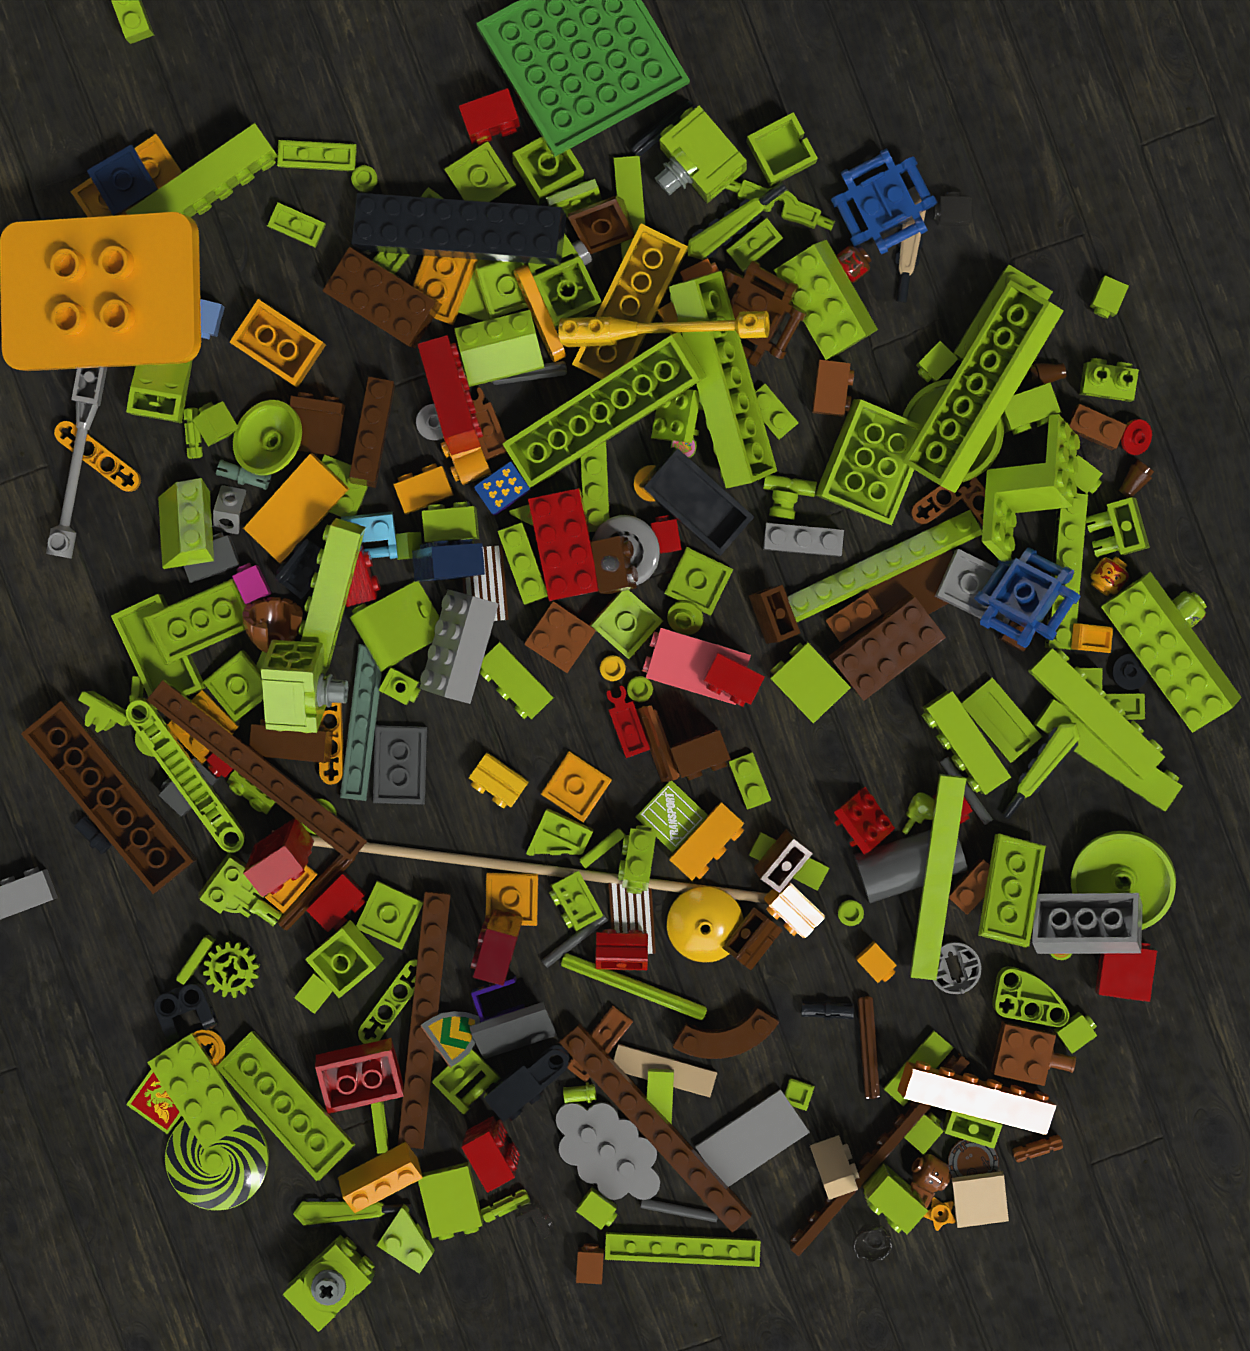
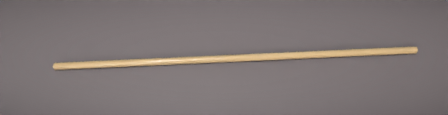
(532, 868)

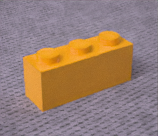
(707, 841)
(380, 1177)

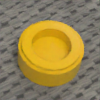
(612, 668)

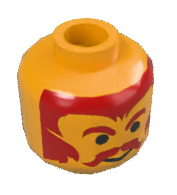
(1109, 576)

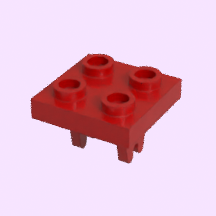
(864, 820)

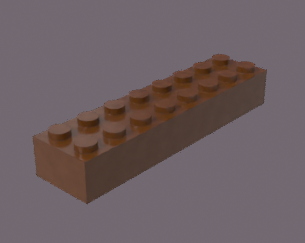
(109, 796)

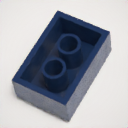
(448, 560)

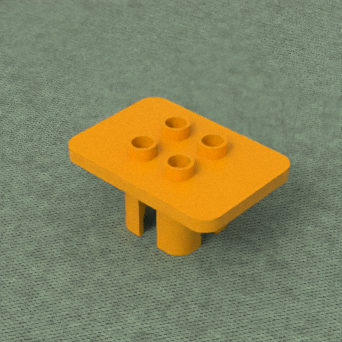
(100, 292)

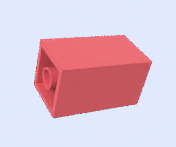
(685, 662)

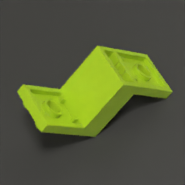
(1030, 488)

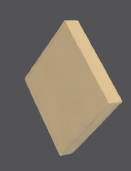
(980, 1199)

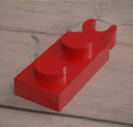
(627, 725)

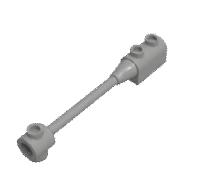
(88, 396)

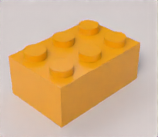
(277, 343)

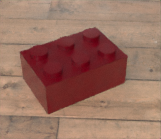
(496, 946)

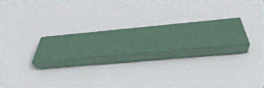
(361, 727)

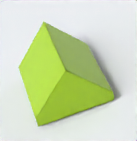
(407, 543)

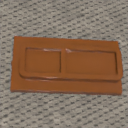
(658, 743)

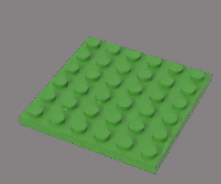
(581, 63)

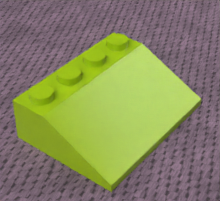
(868, 464)

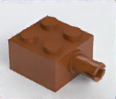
(1027, 1054)

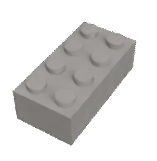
(458, 646)
(1087, 923)

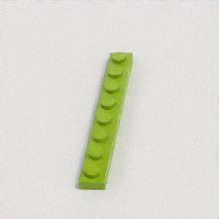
(884, 565)

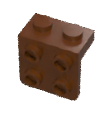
(320, 423)

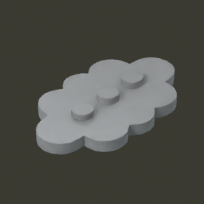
(607, 1150)

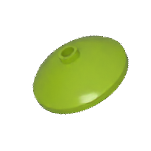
(259, 432)

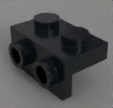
(299, 570)

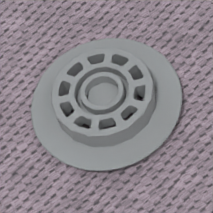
(646, 545)

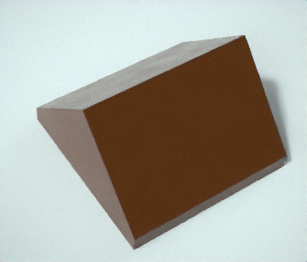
(602, 224)

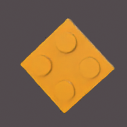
(207, 704)

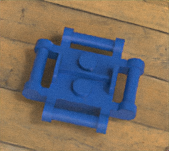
(884, 201)
(1026, 597)

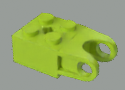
(571, 276)

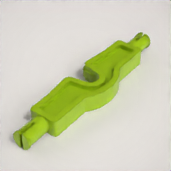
(792, 210)

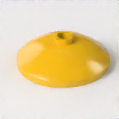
(703, 907)

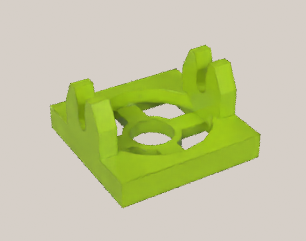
(102, 712)

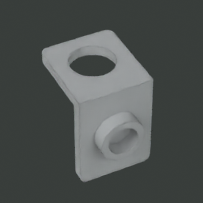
(228, 507)

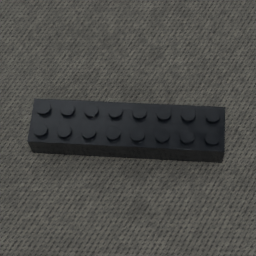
(459, 229)

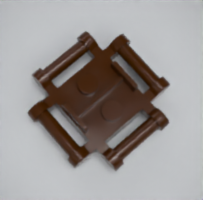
(757, 297)

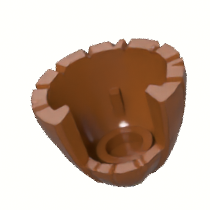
(272, 621)

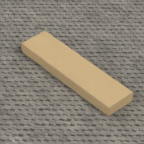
(686, 1076)

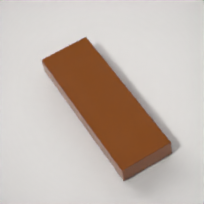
(606, 1035)

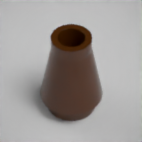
(1044, 373)
(1136, 478)

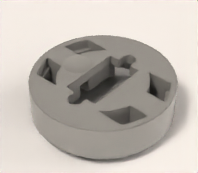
(967, 981)

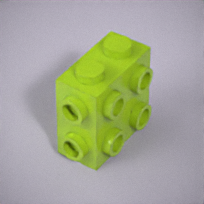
(637, 867)

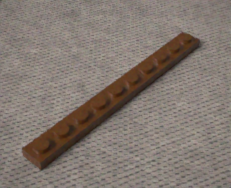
(257, 770)
(424, 1007)
(656, 1128)
(868, 1164)

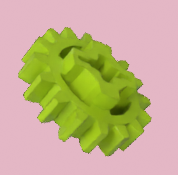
(220, 966)

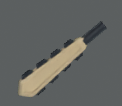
(908, 257)

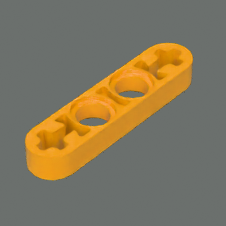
(539, 313)
(95, 459)
(338, 738)

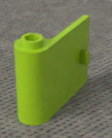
(395, 625)

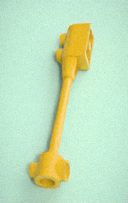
(607, 329)

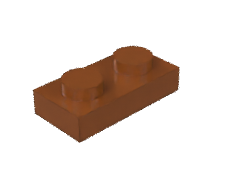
(854, 616)

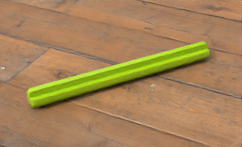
(634, 986)

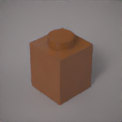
(590, 1264)

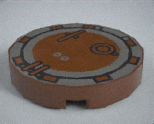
(971, 1159)

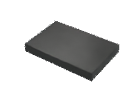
(400, 764)
(513, 1030)

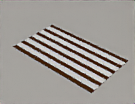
(492, 584)
(632, 912)

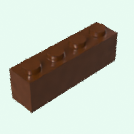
(372, 432)

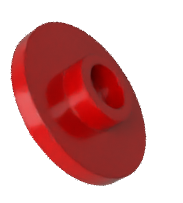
(1136, 437)

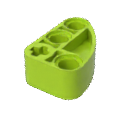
(1024, 991)

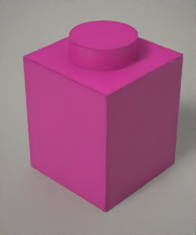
(251, 583)

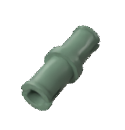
(241, 475)

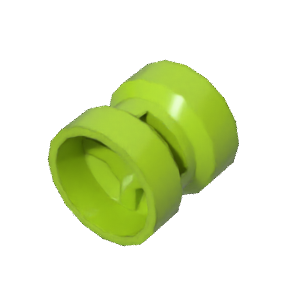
(783, 504)

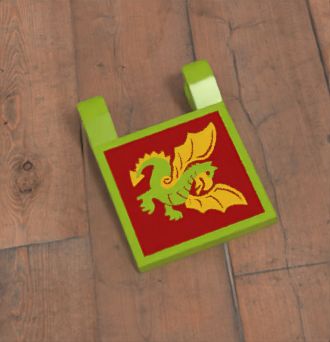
(155, 1104)

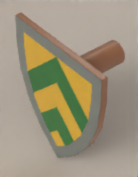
(451, 1034)

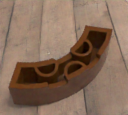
(726, 1041)

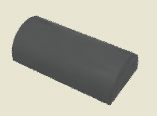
(899, 866)

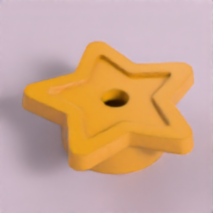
(945, 1218)

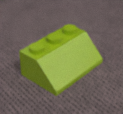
(499, 348)
(186, 524)

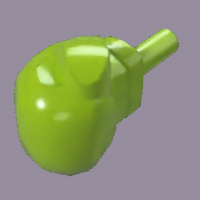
(919, 809)

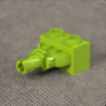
(231, 891)

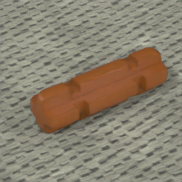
(1037, 1148)

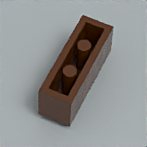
(291, 744)

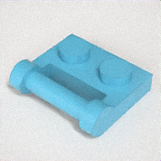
(378, 527)

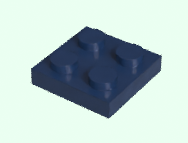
(122, 180)

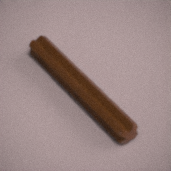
(314, 892)
(868, 1047)

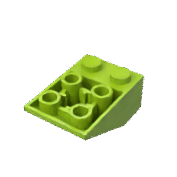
(159, 391)

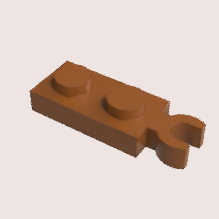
(492, 432)

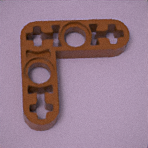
(966, 495)

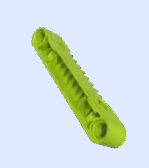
(185, 775)

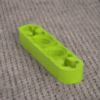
(390, 1000)

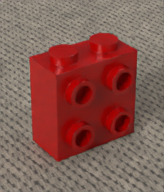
(1127, 974)

